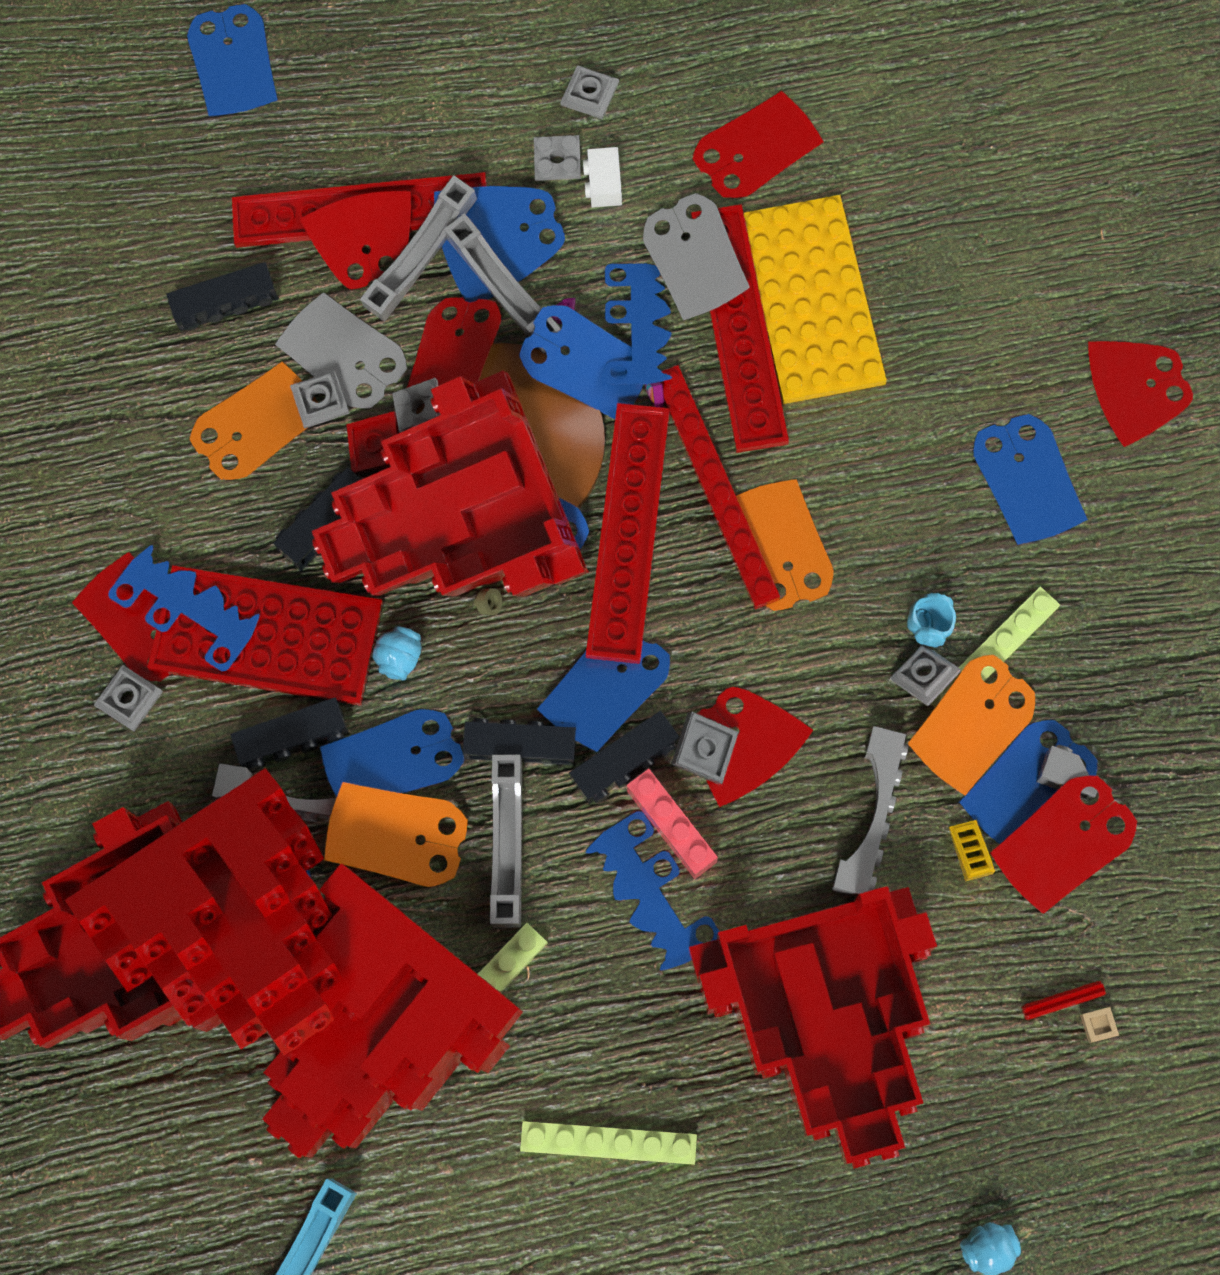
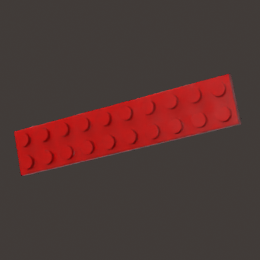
(276, 216)
(746, 352)
(628, 534)

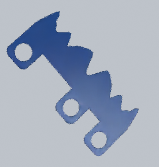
(641, 312)
(177, 596)
(640, 882)

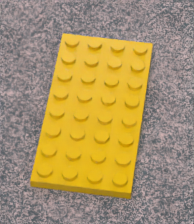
(813, 300)

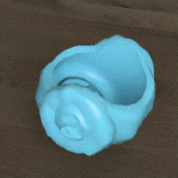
(932, 619)
(397, 652)
(991, 1248)

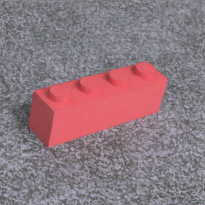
(671, 824)

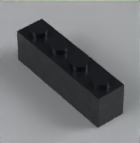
(222, 297)
(296, 541)
(290, 734)
(532, 741)
(625, 758)

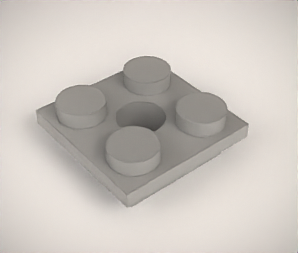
(593, 103)
(549, 147)
(409, 399)
(330, 408)
(925, 687)
(134, 712)

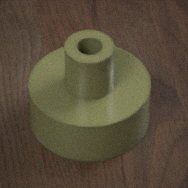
(488, 601)

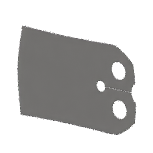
(700, 270)
(333, 339)

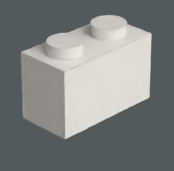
(604, 177)

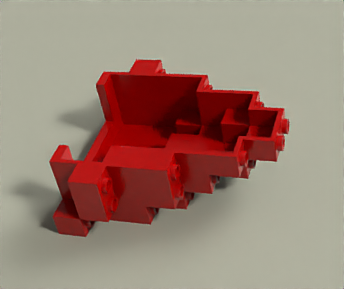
(456, 504)
(223, 917)
(54, 970)
(833, 1010)
(398, 1026)

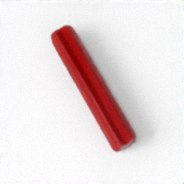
(1063, 1000)

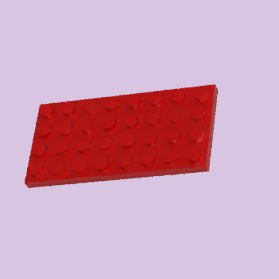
(302, 644)

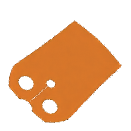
(261, 413)
(786, 534)
(965, 736)
(379, 831)

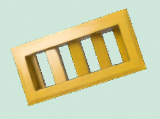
(968, 873)

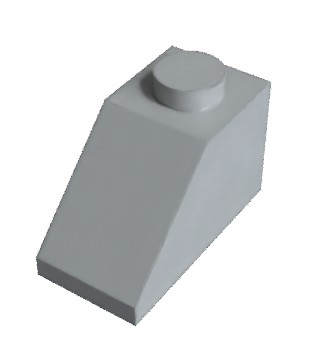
(1061, 766)

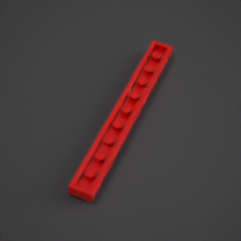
(718, 490)

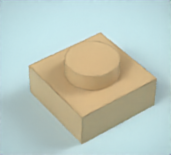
(1099, 1025)

